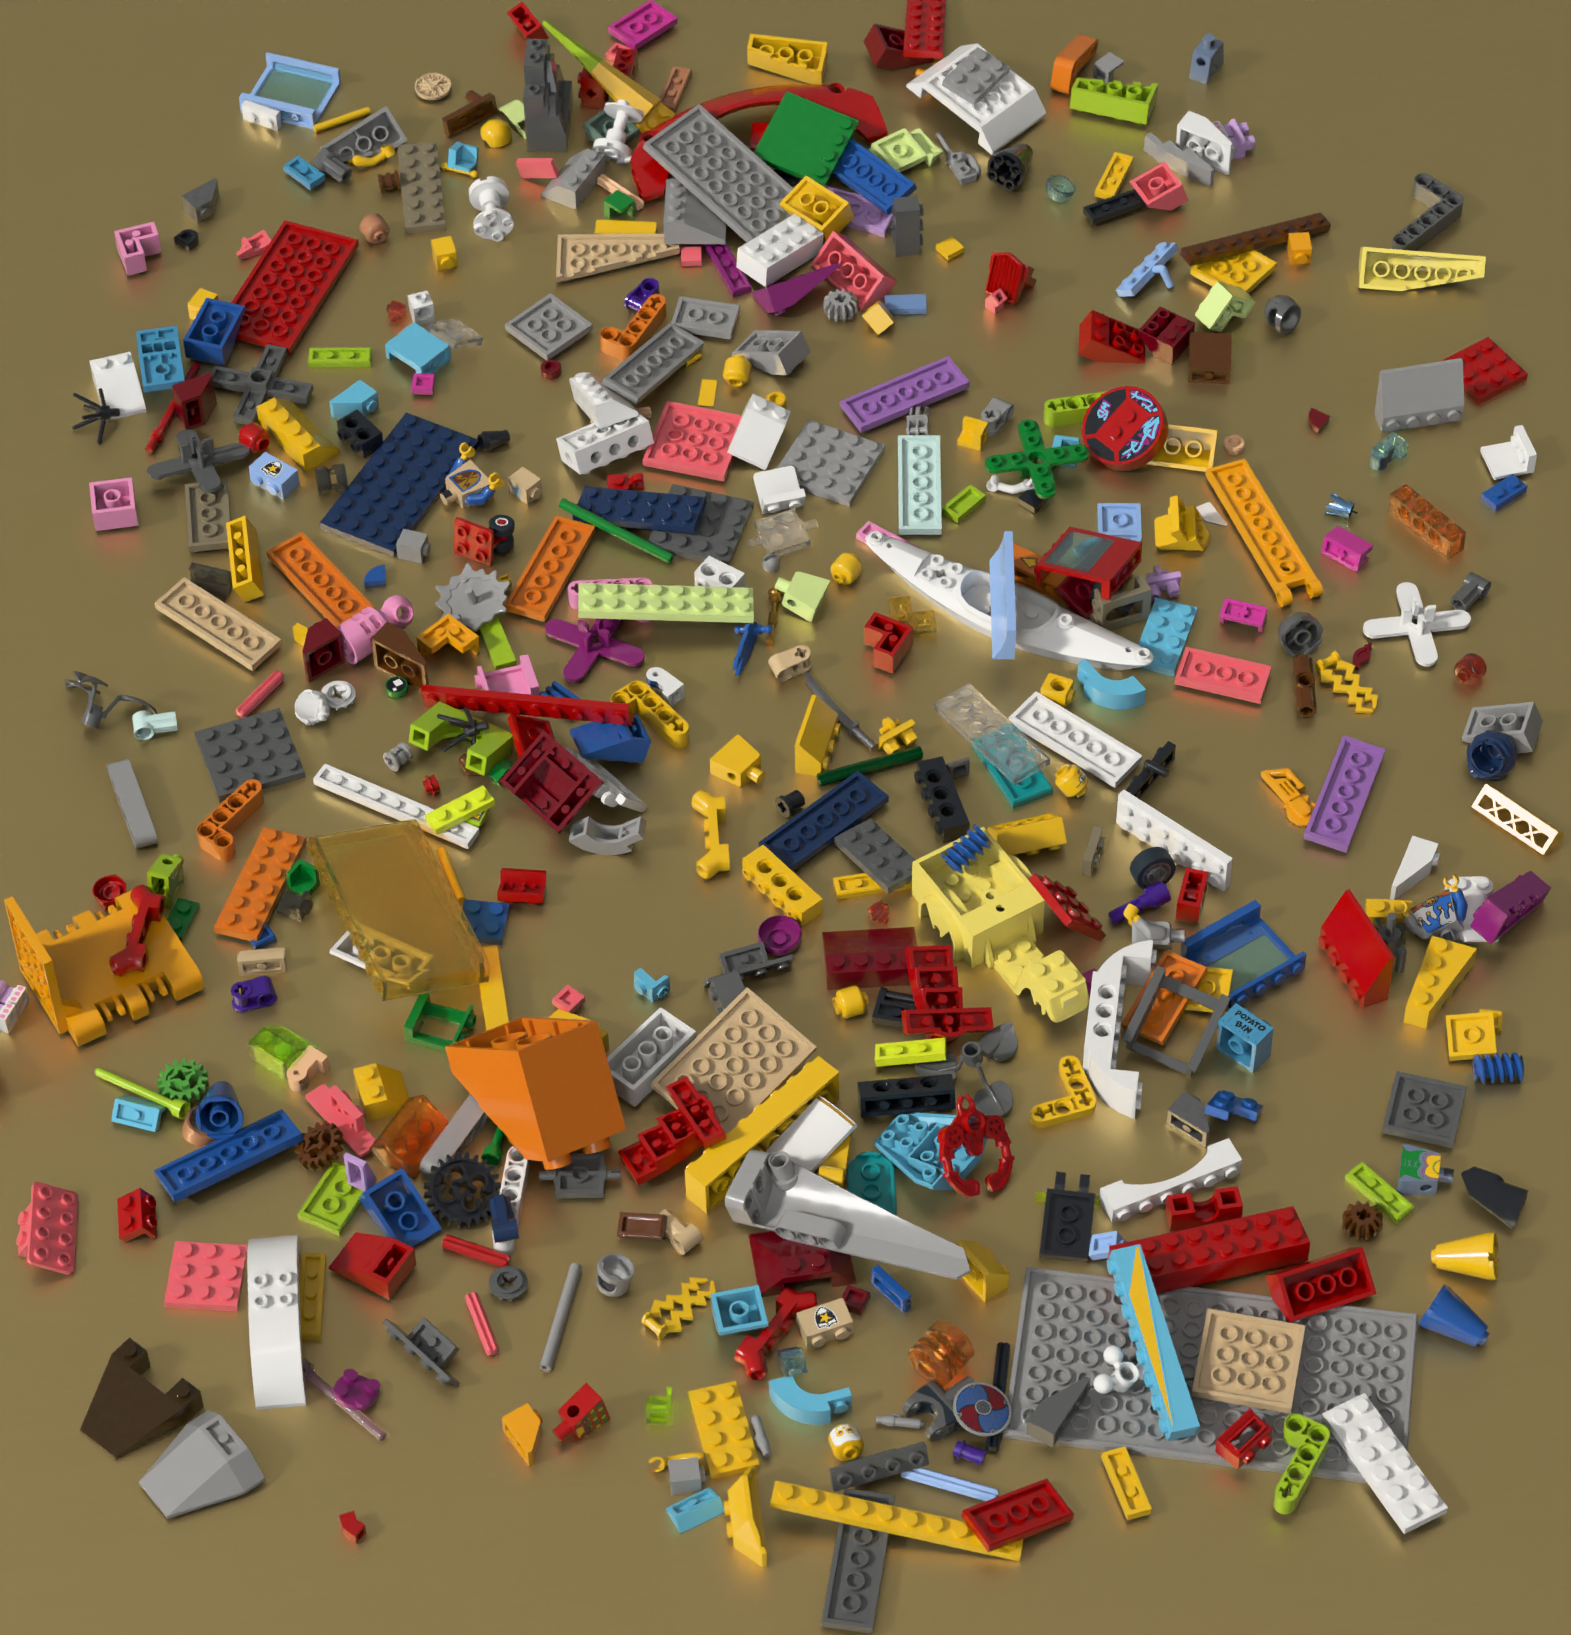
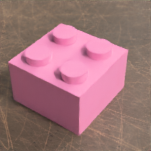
(113, 504)

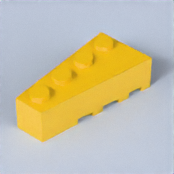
(1438, 976)

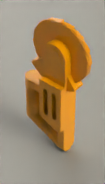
(1297, 806)

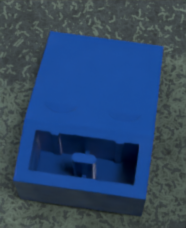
(612, 741)

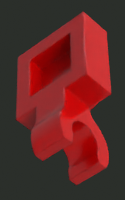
(622, 481)

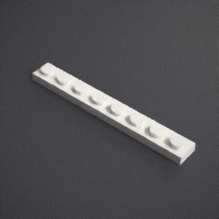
(389, 803)

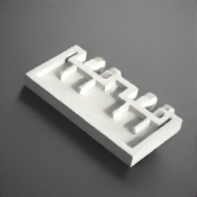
(612, 791)

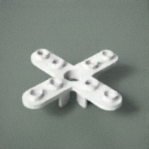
(1427, 622)

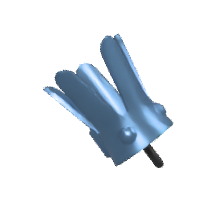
(1343, 509)

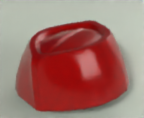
(107, 889)

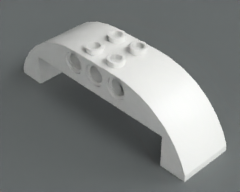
(275, 1321)

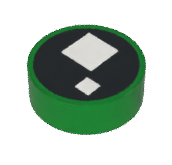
(396, 687)

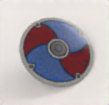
(982, 1409)

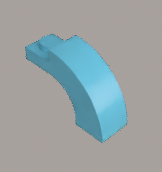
(1110, 693)
(807, 1407)

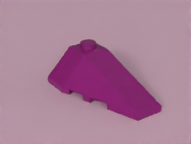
(786, 293)

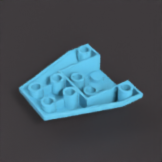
(914, 1149)

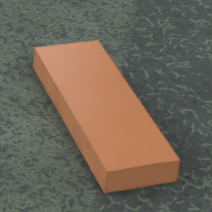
(675, 87)

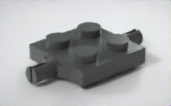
(582, 1177)

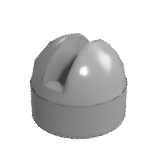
(771, 563)

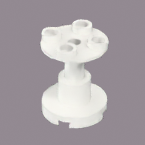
(614, 144)
(489, 198)

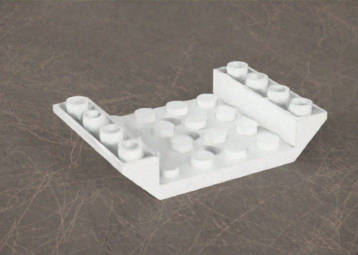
(998, 115)

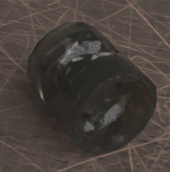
(324, 480)

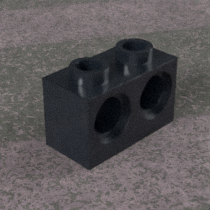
(359, 433)

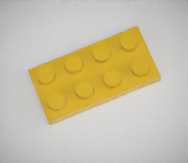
(723, 1430)

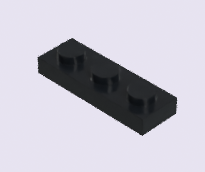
(1113, 207)

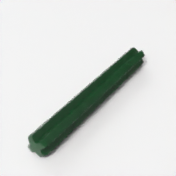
(870, 765)

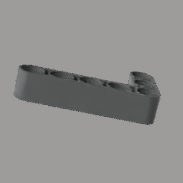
(1444, 210)

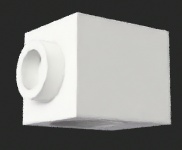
(421, 308)

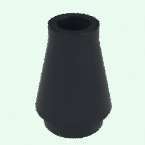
(491, 439)

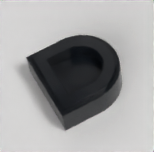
(187, 239)
(1030, 500)

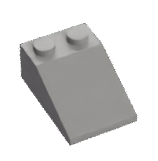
(774, 350)
(1517, 721)

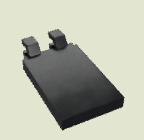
(1067, 1221)

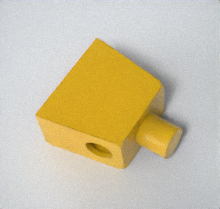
(737, 763)

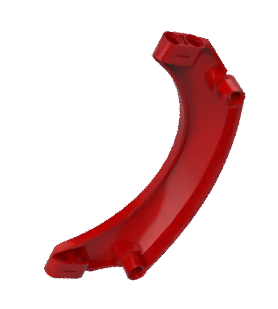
(651, 176)

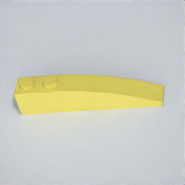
(1415, 269)

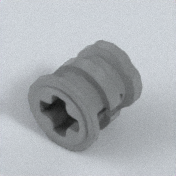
(398, 756)

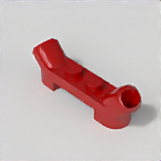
(135, 954)
(752, 1351)

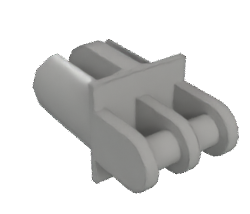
(918, 423)

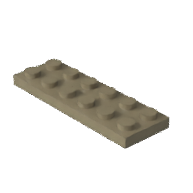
(421, 187)

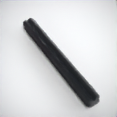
(999, 1381)

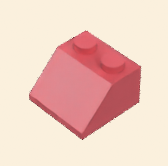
(1160, 188)

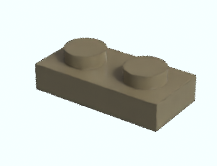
(1091, 856)

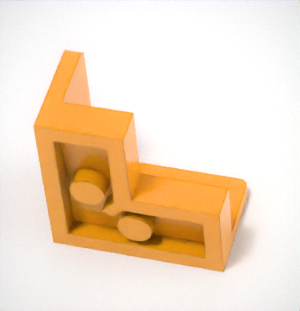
(448, 631)

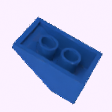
(213, 332)
(399, 1209)

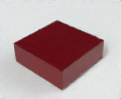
(855, 1299)

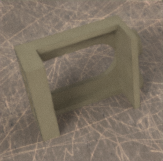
(1139, 596)

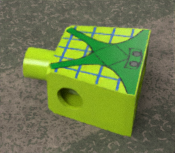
(166, 877)

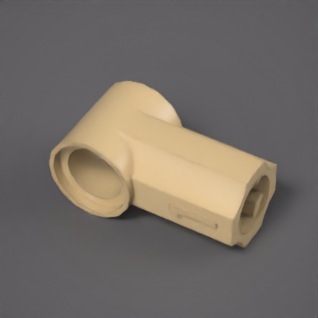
(682, 1236)

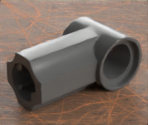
(330, 164)
(1472, 589)

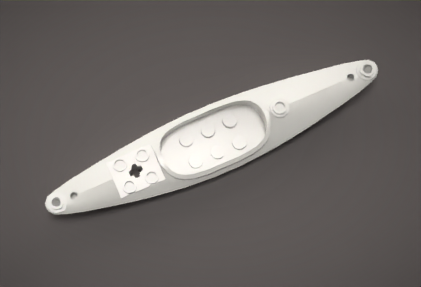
(1040, 622)

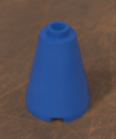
(219, 1112)
(1454, 1319)

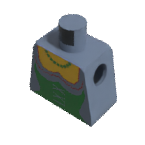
(1421, 1171)

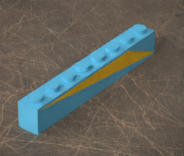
(1153, 1343)

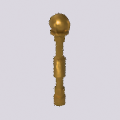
(774, 596)

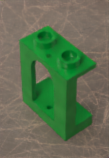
(424, 1008)

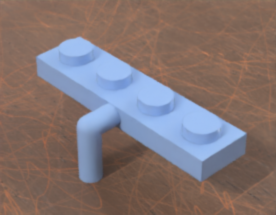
(1151, 265)

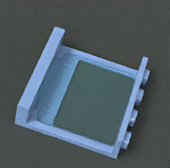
(295, 89)

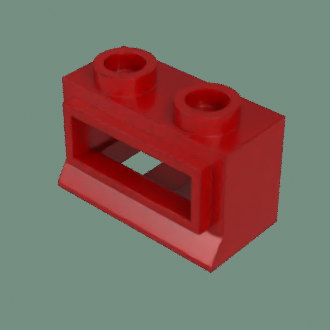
(1248, 1451)

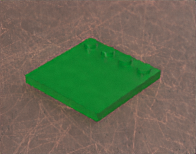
(806, 139)

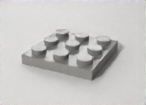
(548, 327)

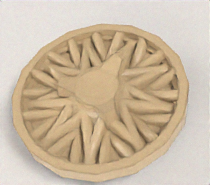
(433, 86)

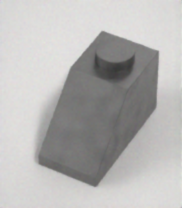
(201, 201)
(1189, 1118)

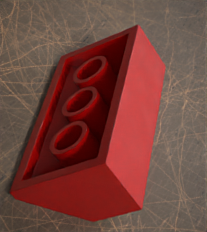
(1321, 1284)

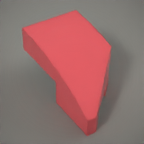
(254, 245)

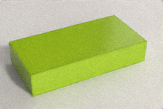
(963, 504)

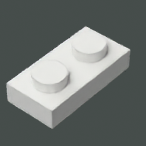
(261, 115)

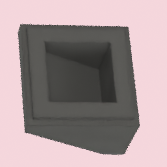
(959, 768)

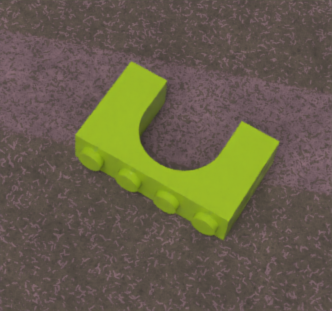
(490, 746)

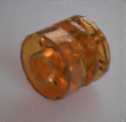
(941, 1352)

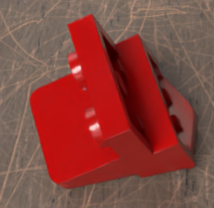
(1009, 275)

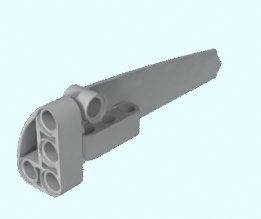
(810, 1210)

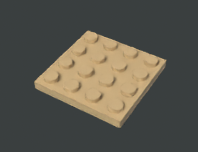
(1248, 1361)

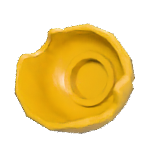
(496, 133)

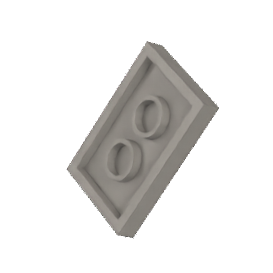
(975, 76)
(706, 317)

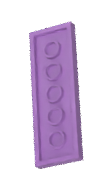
(909, 390)
(1344, 793)

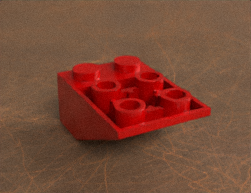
(1109, 340)
(375, 1263)

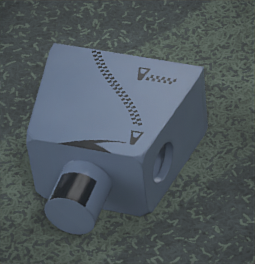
(1206, 59)

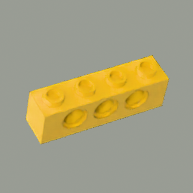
(782, 885)

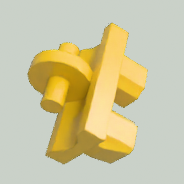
(889, 740)

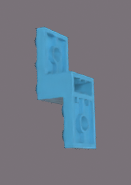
(160, 358)

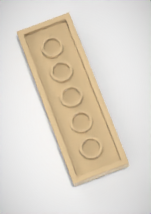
(218, 624)

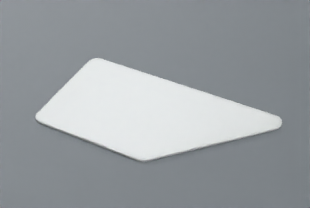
(1210, 514)

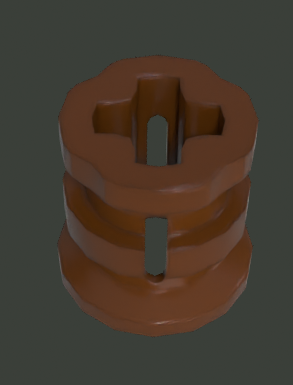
(389, 181)

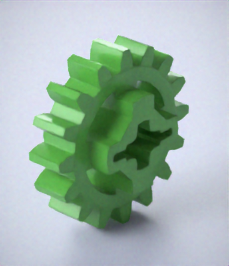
(183, 1080)

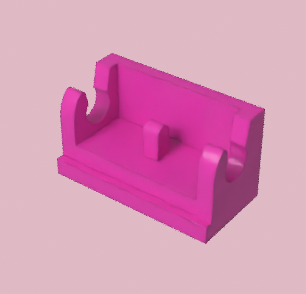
(1346, 548)
(1243, 613)

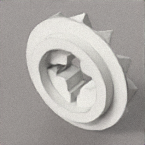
(341, 688)

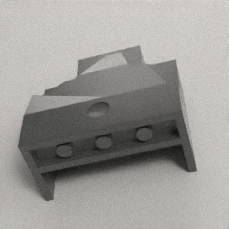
(545, 100)

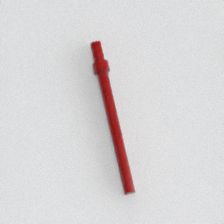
(158, 433)

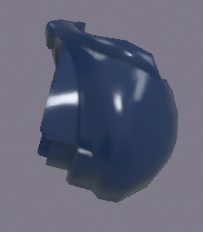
(1491, 755)

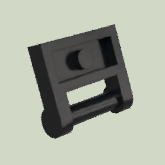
(888, 1011)

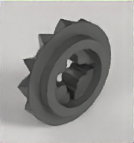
(509, 1274)

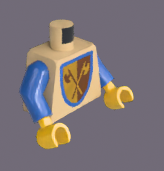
(468, 483)

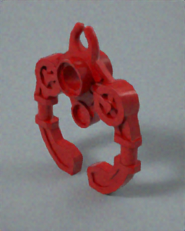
(971, 1138)

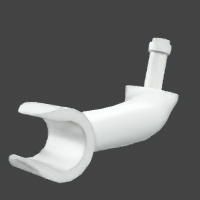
(994, 484)

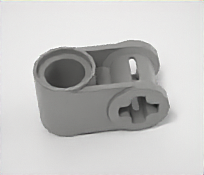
(997, 414)

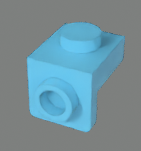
(647, 986)

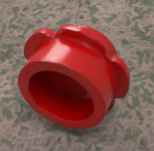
(431, 785)

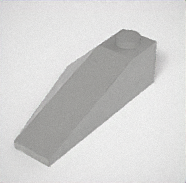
(367, 136)

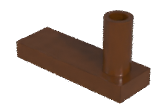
(474, 112)

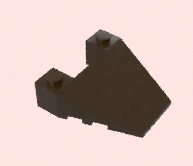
(133, 1410)

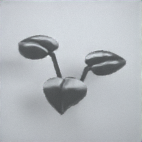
(94, 712)
(999, 1044)

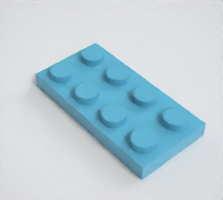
(1167, 634)

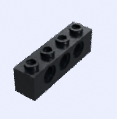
(942, 799)
(906, 1095)

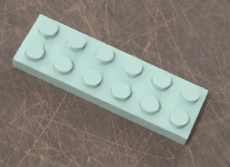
(919, 485)

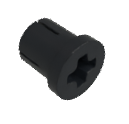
(789, 803)

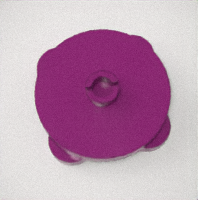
(356, 1390)

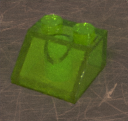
(277, 1048)

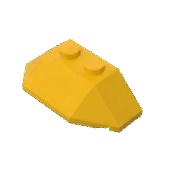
(746, 1517)

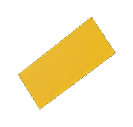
(707, 392)

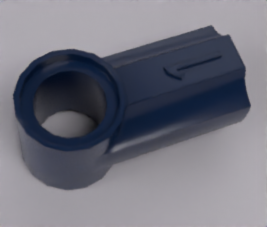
(503, 1223)

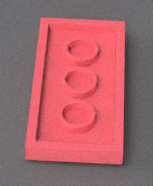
(1223, 675)

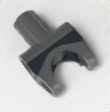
(939, 1403)

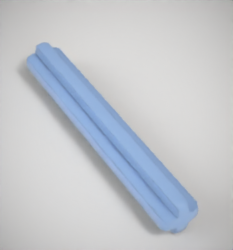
(951, 1483)

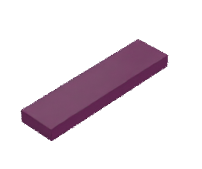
(726, 267)

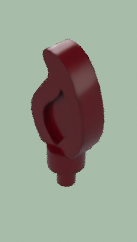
(1362, 656)

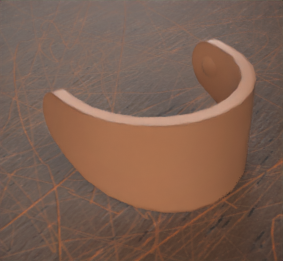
(190, 1134)

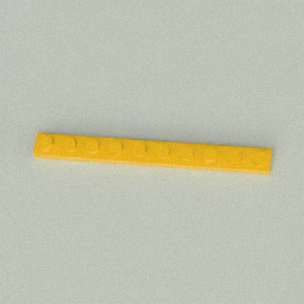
(884, 1518)

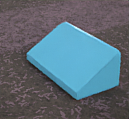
(695, 1509)

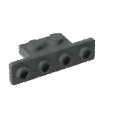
(749, 961)
(430, 1345)
(878, 1466)

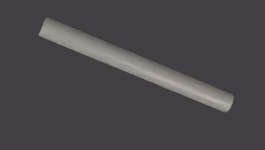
(560, 1317)

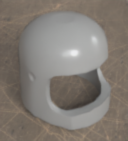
(614, 1274)

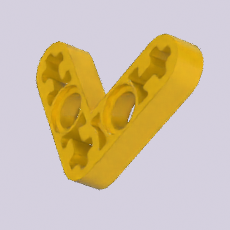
(1072, 1102)

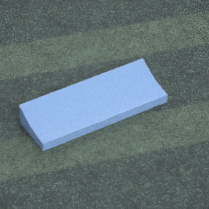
(1003, 600)

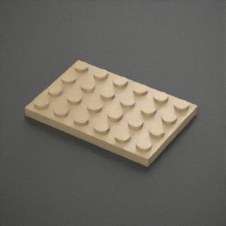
(739, 1058)

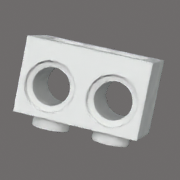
(716, 574)

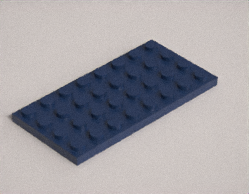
(397, 484)

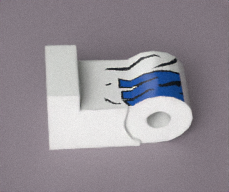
(665, 685)

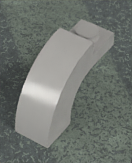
(605, 838)

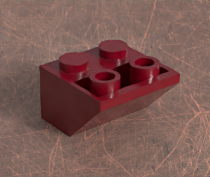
(1166, 334)
(195, 400)

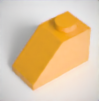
(524, 1431)

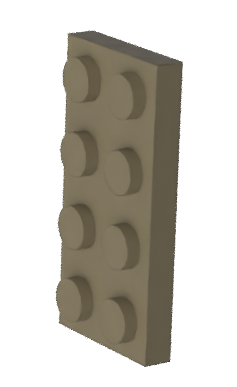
(207, 517)

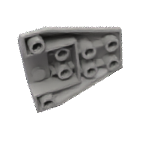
(201, 1468)

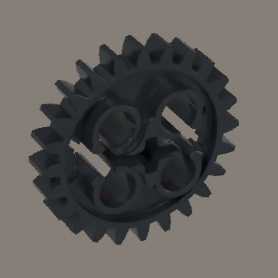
(454, 1209)

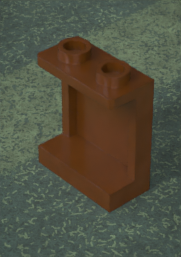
(1209, 358)

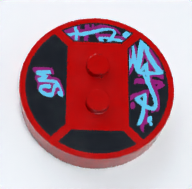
(1124, 428)

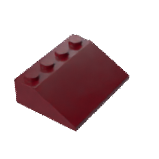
(867, 957)

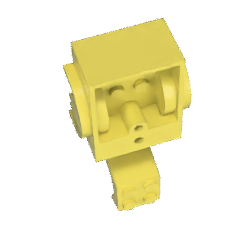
(995, 922)

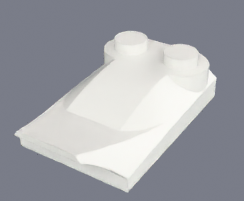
(1475, 892)

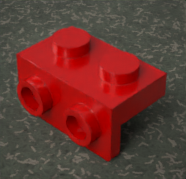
(522, 886)
(136, 1215)

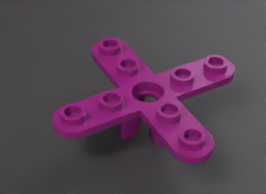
(587, 650)

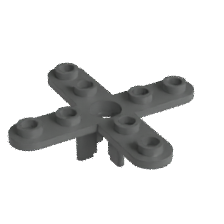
(202, 467)

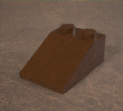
(398, 656)

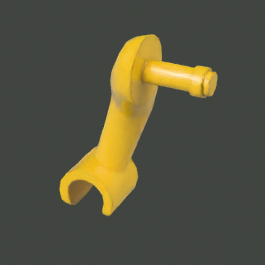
(361, 161)
(664, 1461)

